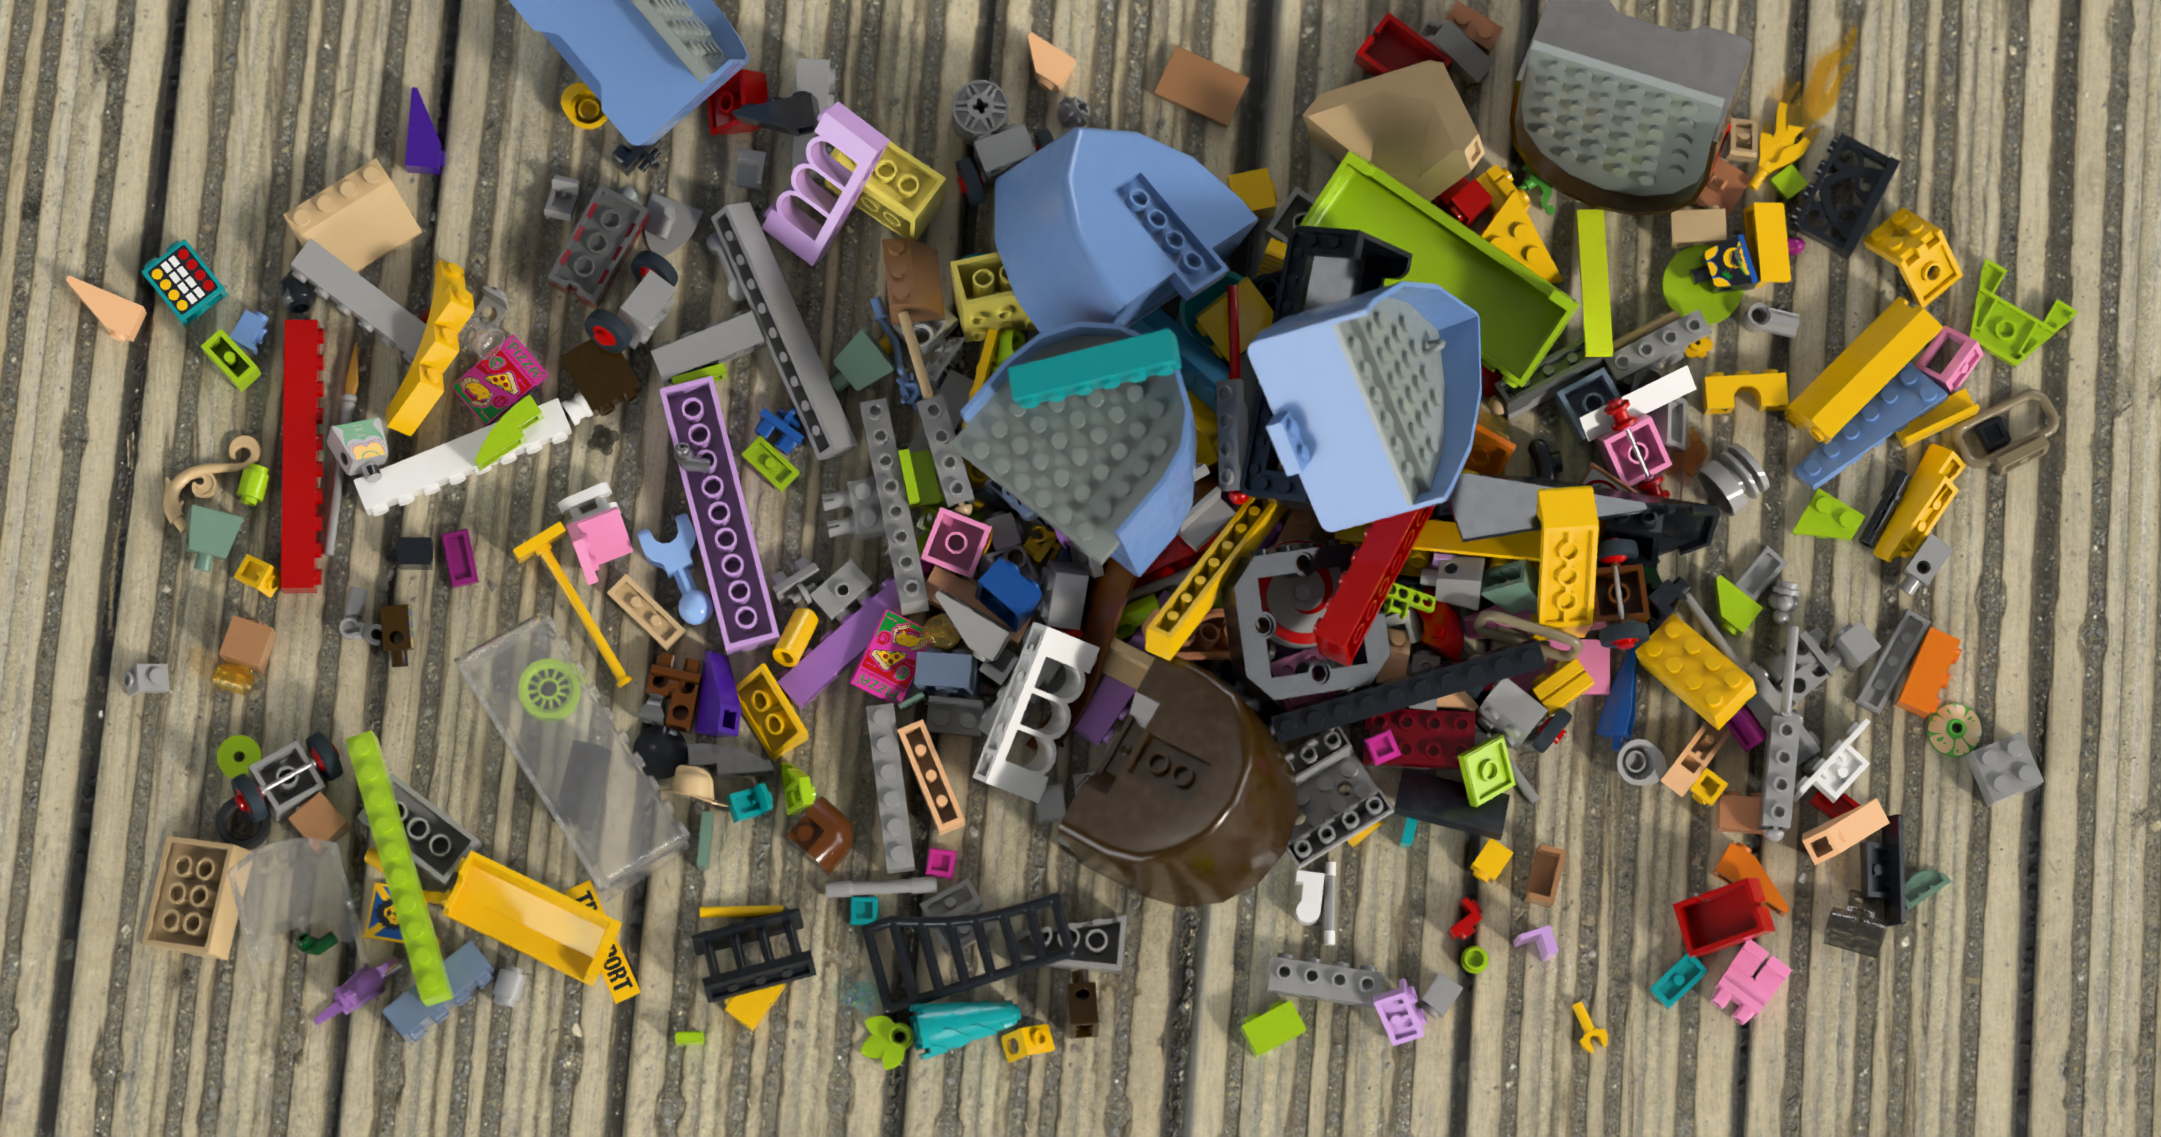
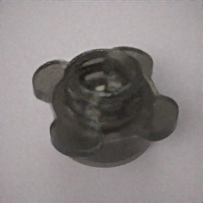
(602, 432)

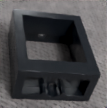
(1645, 524)

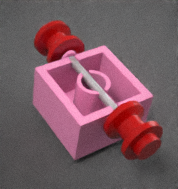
(1634, 449)

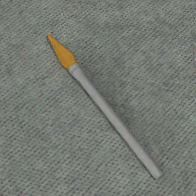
(347, 410)

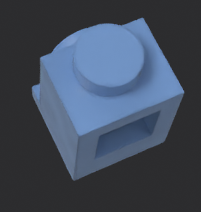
(250, 331)

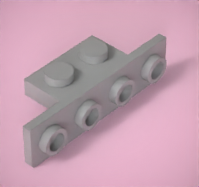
(1659, 347)

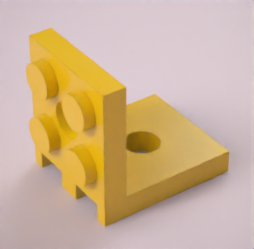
(1915, 253)

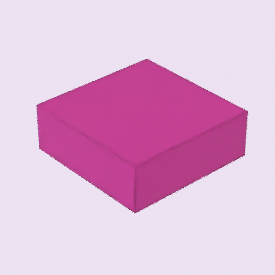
(1382, 747)
(941, 863)

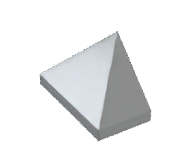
(1672, 423)

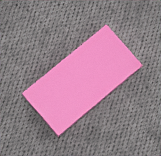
(1593, 658)

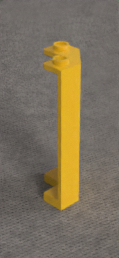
(1862, 370)
(530, 918)

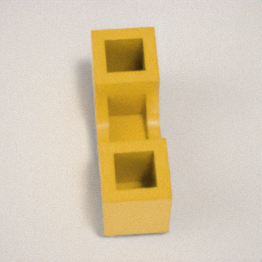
(1767, 388)

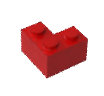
(1465, 201)

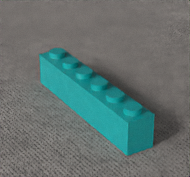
(1094, 368)

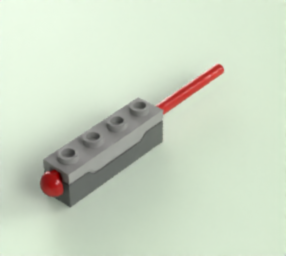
(1234, 410)

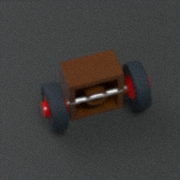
(1620, 596)

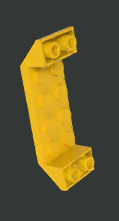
(1567, 559)

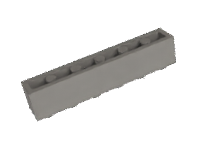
(360, 298)
(890, 788)

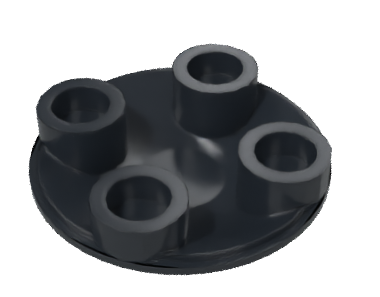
(661, 750)

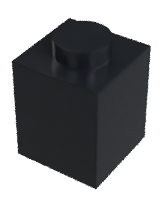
(414, 553)

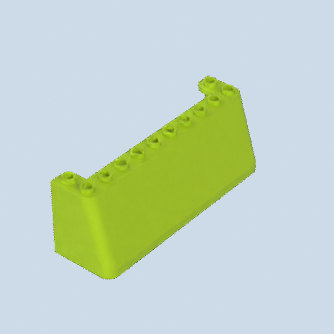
(1515, 306)

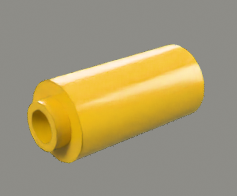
(795, 637)

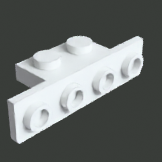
(1839, 770)

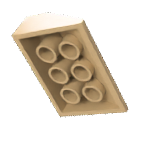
(356, 218)
(194, 898)

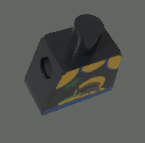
(1726, 267)

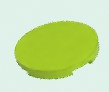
(1685, 297)

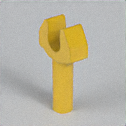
(1589, 1029)

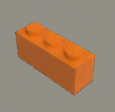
(1928, 673)

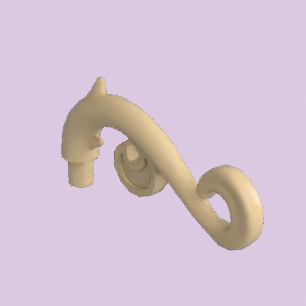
(173, 488)

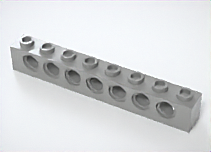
(894, 506)

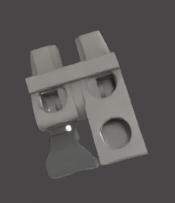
(1811, 664)

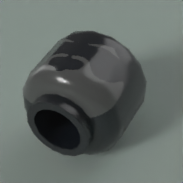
(296, 295)

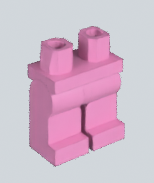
(1743, 989)

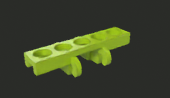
(1408, 601)

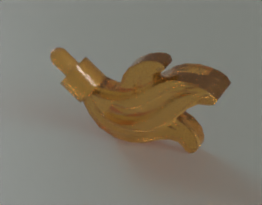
(1691, 457)

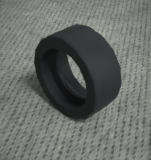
(250, 843)

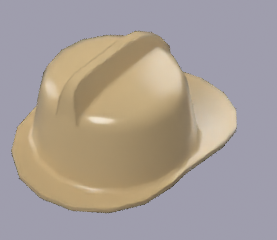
(695, 783)

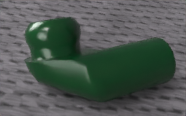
(314, 945)

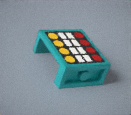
(184, 282)

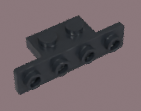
(1884, 871)

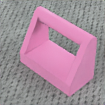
(1959, 366)

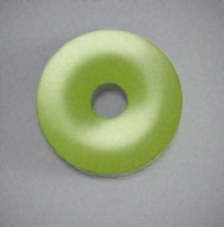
(233, 746)

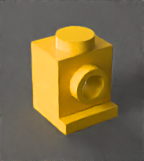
(1707, 787)

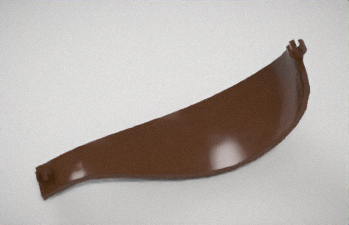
(1101, 615)

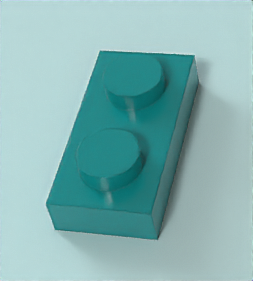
(1678, 980)

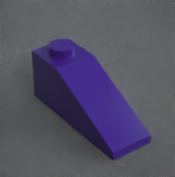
(423, 148)

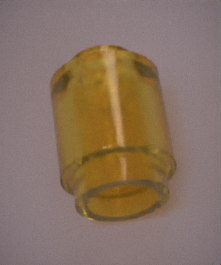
(233, 678)

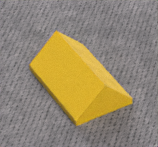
(770, 713)

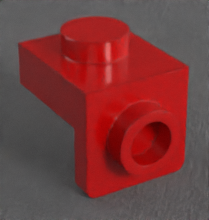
(1465, 927)

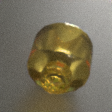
(940, 632)

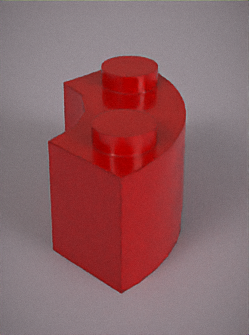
(1442, 628)

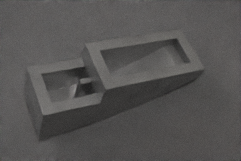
(728, 761)

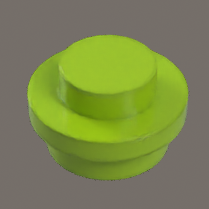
(1474, 959)

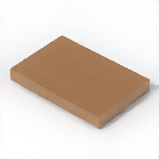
(1201, 86)

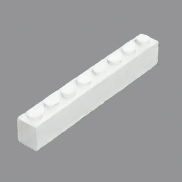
(454, 462)

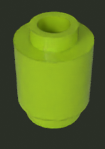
(253, 484)

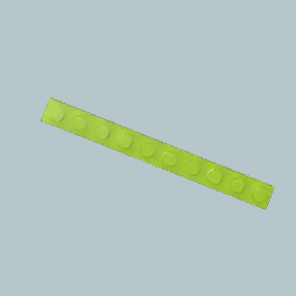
(399, 868)

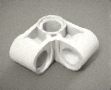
(933, 329)

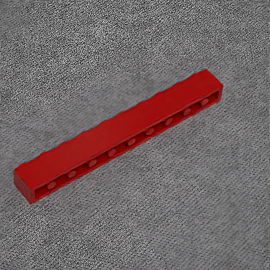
(301, 456)

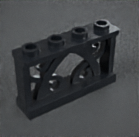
(1847, 230)

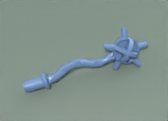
(909, 388)

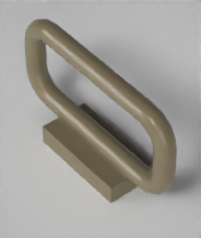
(2018, 452)
(1503, 636)

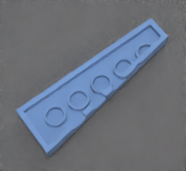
(1890, 410)

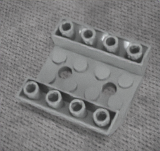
(1331, 819)

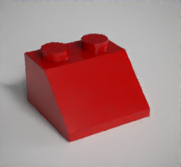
(740, 89)

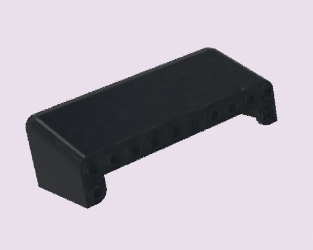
(1317, 270)

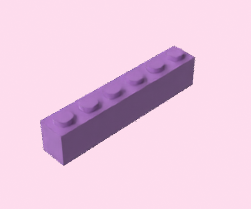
(838, 648)
(1111, 698)

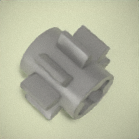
(1073, 112)

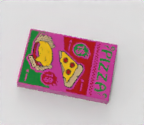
(500, 381)
(890, 658)

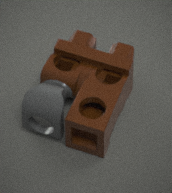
(672, 684)

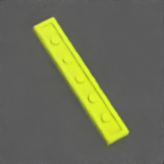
(1594, 283)

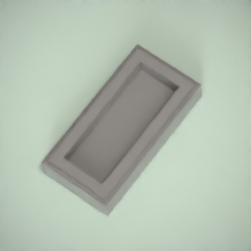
(1760, 573)

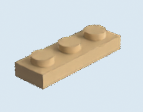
(646, 612)

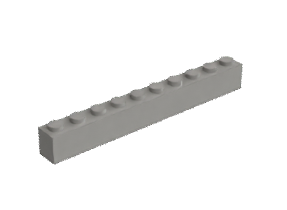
(784, 330)

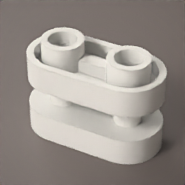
(587, 497)

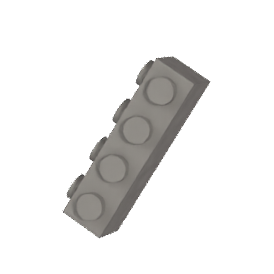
(1323, 982)

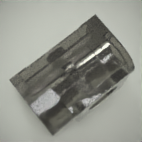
(1855, 927)

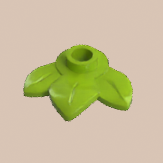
(883, 1043)

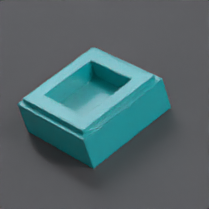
(1408, 833)
(863, 910)

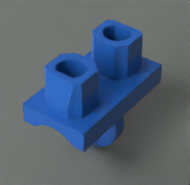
(790, 437)

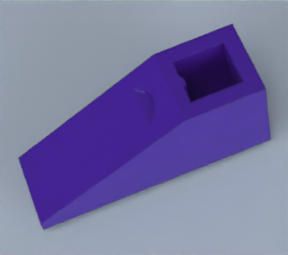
(718, 701)

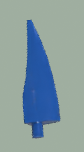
(1620, 705)

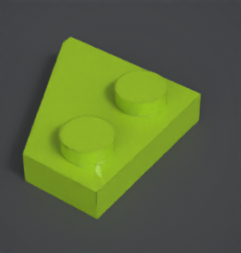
(1828, 518)
(797, 788)

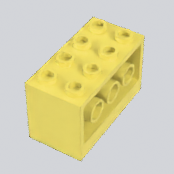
(899, 192)

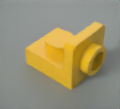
(258, 575)

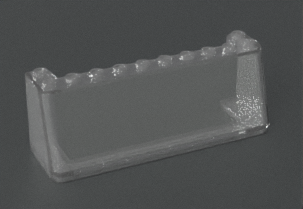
(574, 754)

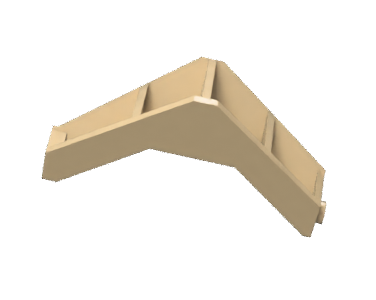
(1403, 124)

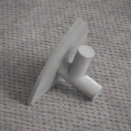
(669, 224)

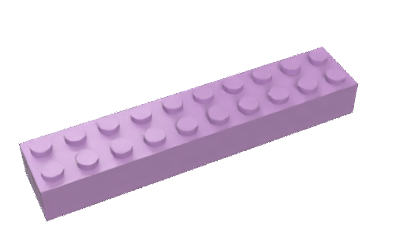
(721, 518)

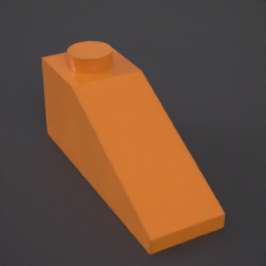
(1739, 864)

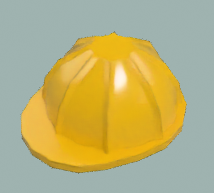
(582, 107)

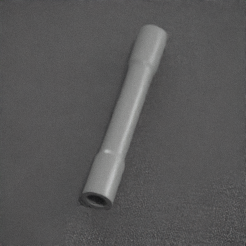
(848, 888)

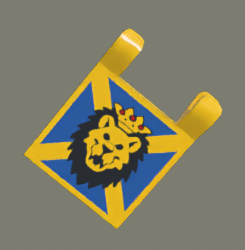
(382, 918)

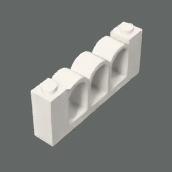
(1076, 658)

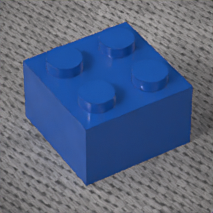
(1008, 594)

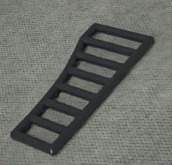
(950, 923)

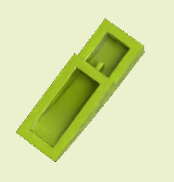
(508, 432)

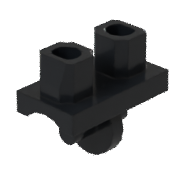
(631, 159)

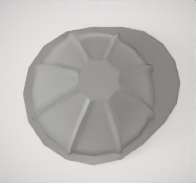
(1641, 762)

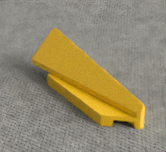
(1921, 504)

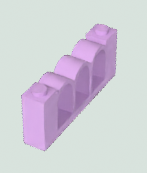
(858, 142)

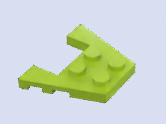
(2006, 329)

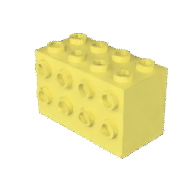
(985, 297)

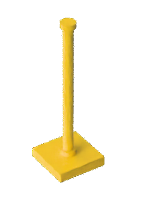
(542, 547)

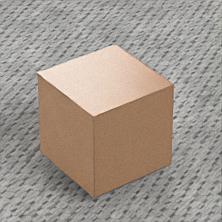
(248, 643)
(319, 820)

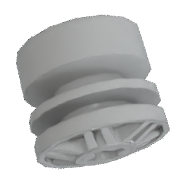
(966, 118)
(1733, 479)

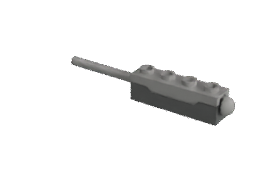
(1767, 700)
(1781, 755)

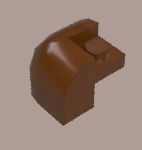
(823, 835)

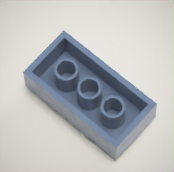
(466, 972)

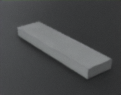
(1892, 662)

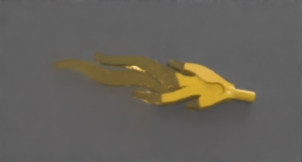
(1795, 117)

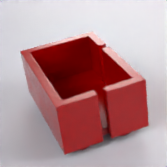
(1396, 48)
(1727, 919)

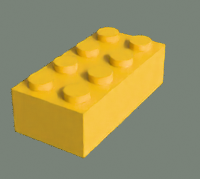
(1696, 671)

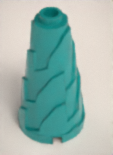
(959, 1023)

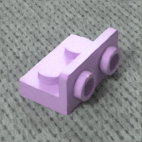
(1400, 1013)

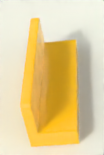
(1767, 242)
(1952, 411)

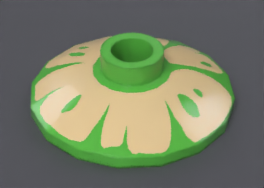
(1942, 735)

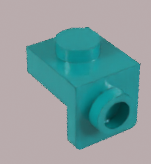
(749, 803)

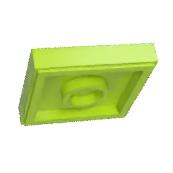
(1486, 770)

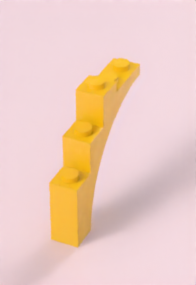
(439, 345)

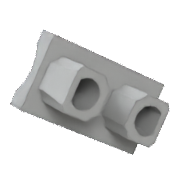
(798, 585)

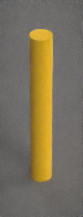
(739, 911)

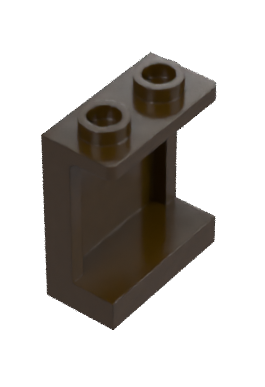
(601, 377)

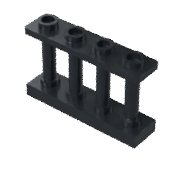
(757, 976)

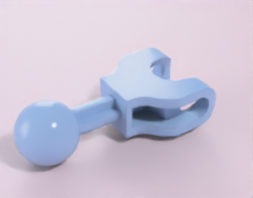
(676, 560)

